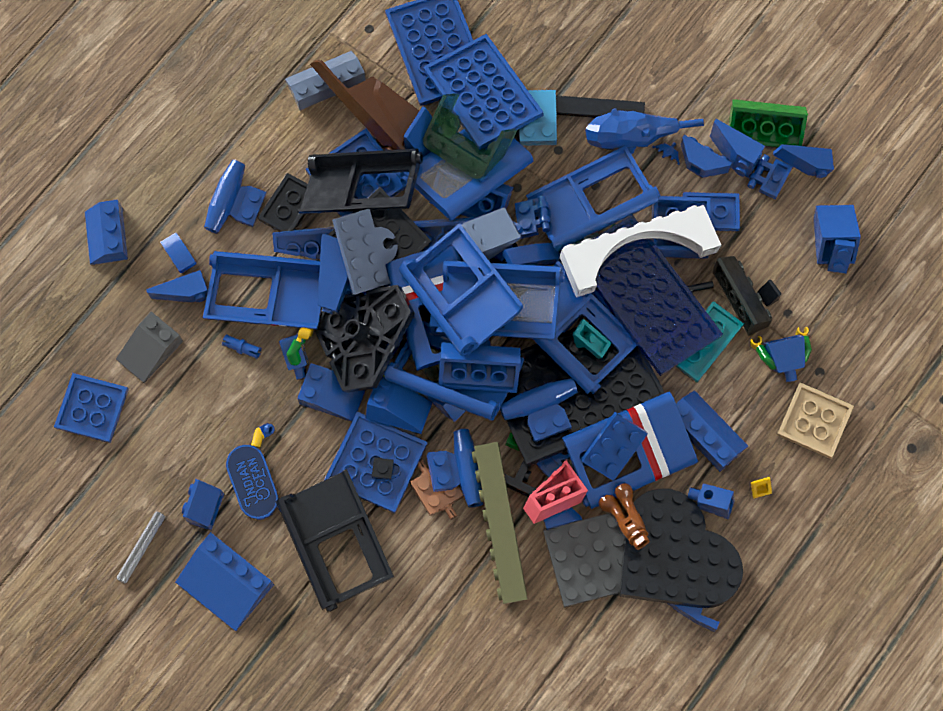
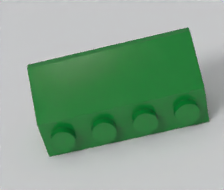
(769, 122)

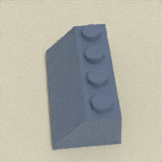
(310, 88)

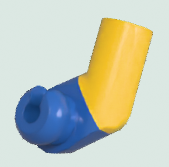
(261, 433)

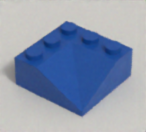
(670, 204)

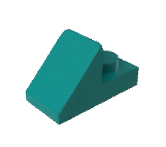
(591, 339)

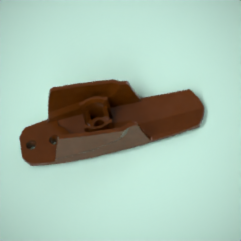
(374, 105)

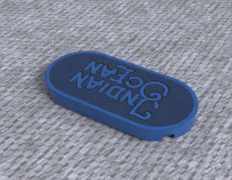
(252, 482)

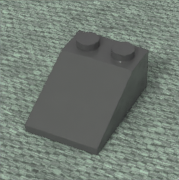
(149, 347)

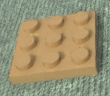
(815, 420)

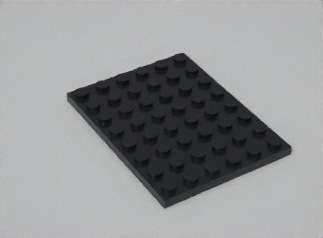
(621, 389)

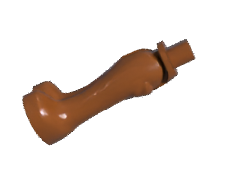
(633, 525)

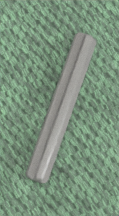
(140, 547)

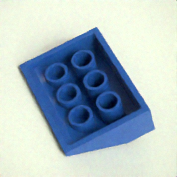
(224, 581)

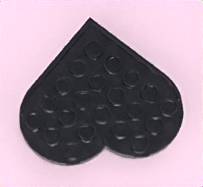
(682, 559)

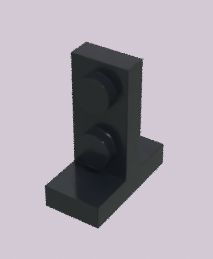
(517, 485)

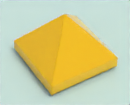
(761, 487)

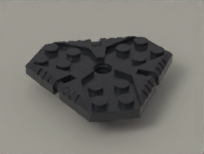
(360, 334)

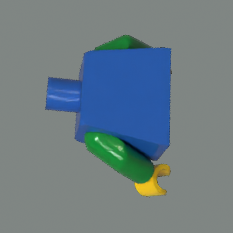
(295, 352)
(785, 353)

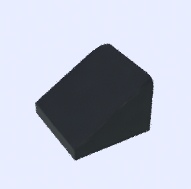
(769, 293)

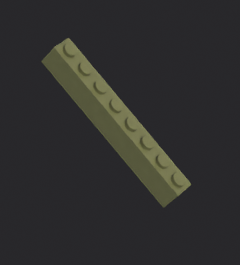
(500, 522)

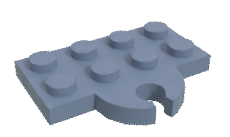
(364, 250)

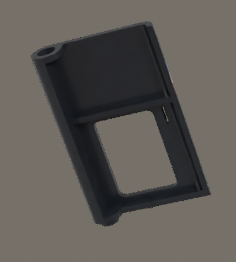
(322, 514)

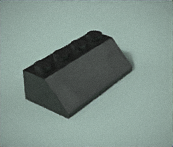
(741, 294)

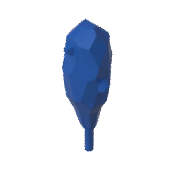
(632, 129)

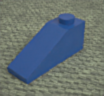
(809, 160)
(184, 289)

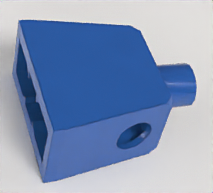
(720, 502)

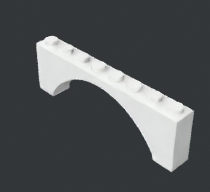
(688, 228)

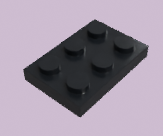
(283, 205)

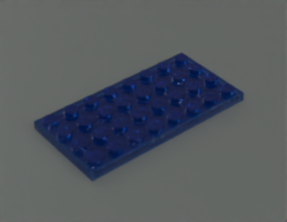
(653, 303)

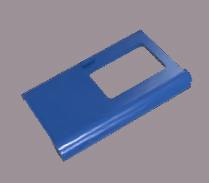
(476, 312)
(478, 402)

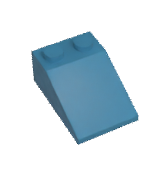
(543, 130)

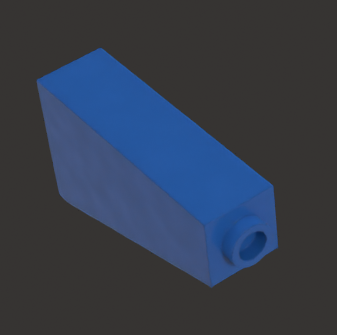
(332, 276)

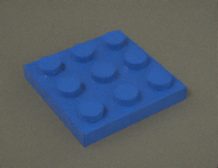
(91, 408)

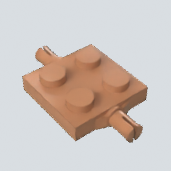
(434, 501)

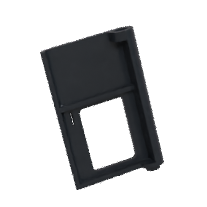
(337, 177)

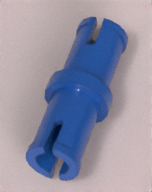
(241, 346)

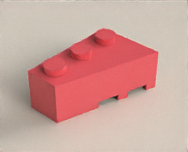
(555, 494)

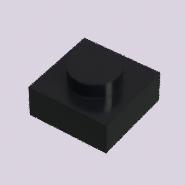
(382, 468)

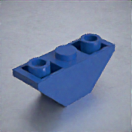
(703, 159)

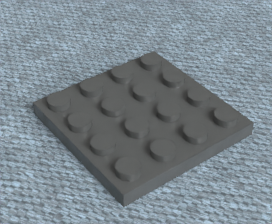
(587, 558)

